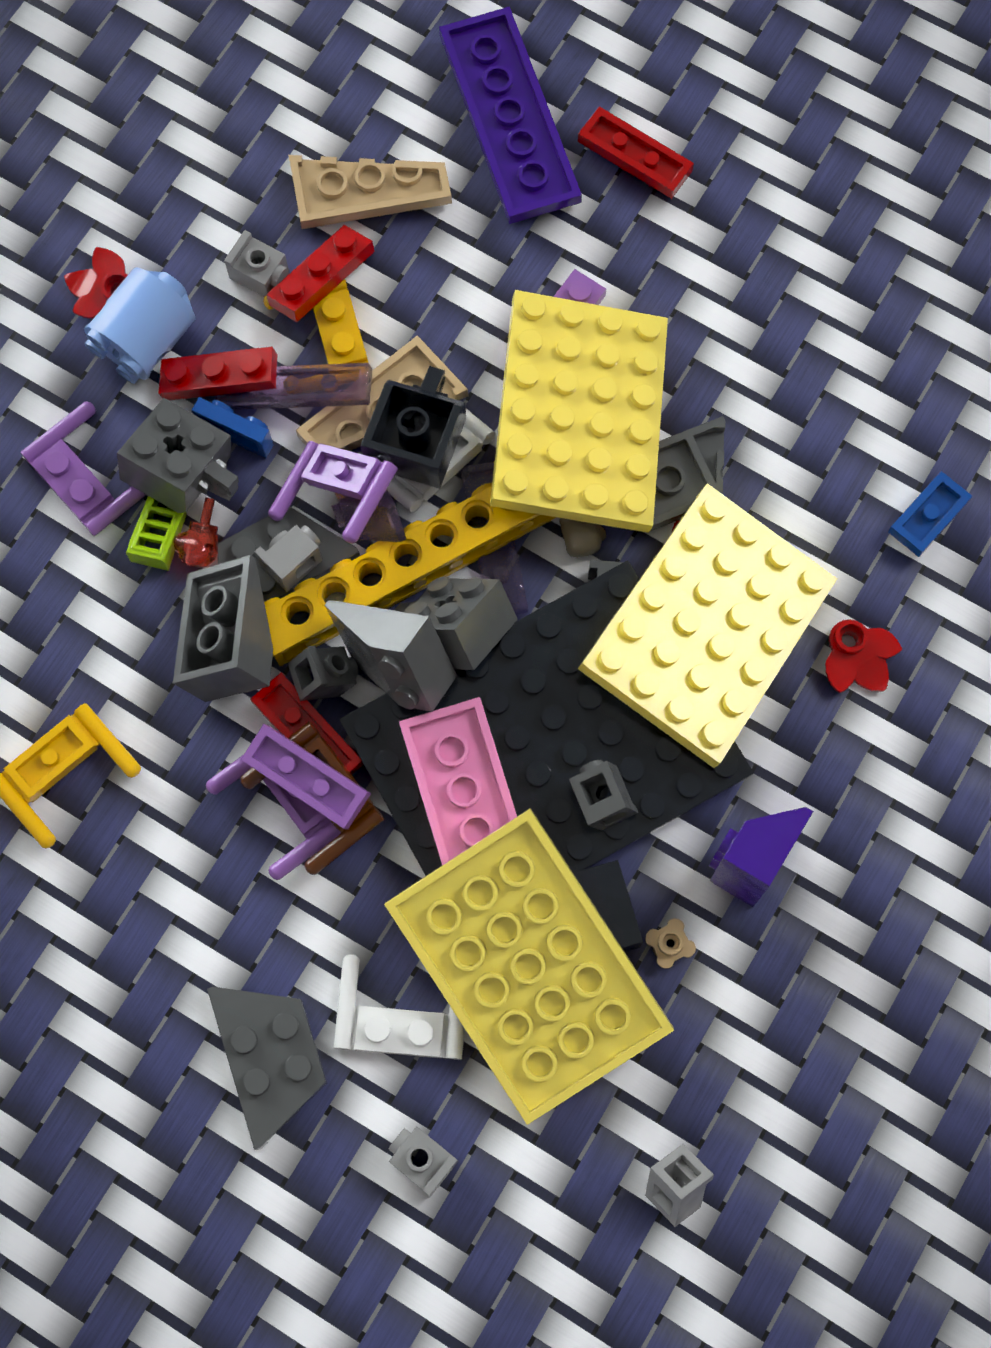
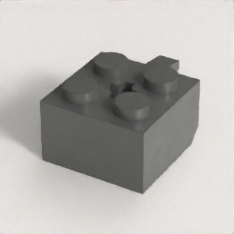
(177, 458)
(466, 615)

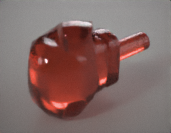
(200, 543)

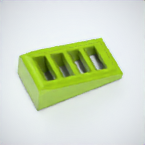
(156, 558)

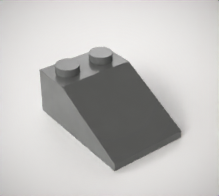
(224, 632)
(396, 652)

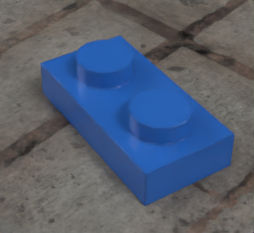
(247, 432)
(930, 514)

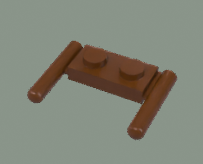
(365, 821)

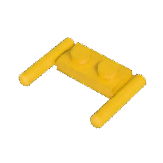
(338, 327)
(53, 759)

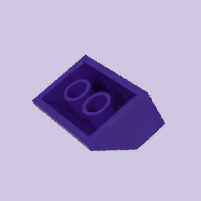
(754, 855)

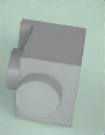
(243, 266)
(290, 556)
(433, 1172)
(678, 1184)

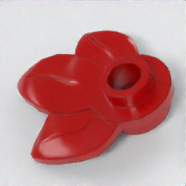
(96, 284)
(864, 661)

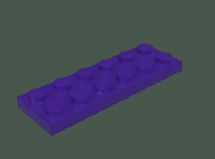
(510, 115)

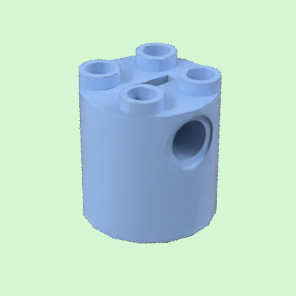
(140, 322)

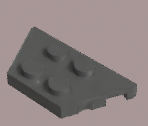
(685, 467)
(244, 543)
(268, 1057)

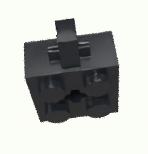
(416, 428)

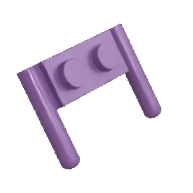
(341, 473)
(72, 479)
(313, 825)

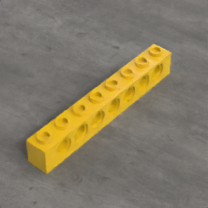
(396, 580)

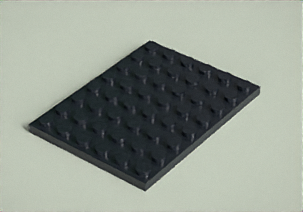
(547, 727)

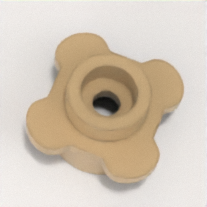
(668, 955)

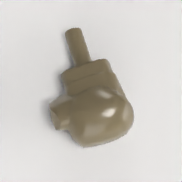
(581, 537)

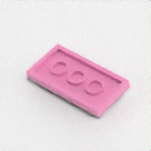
(458, 775)

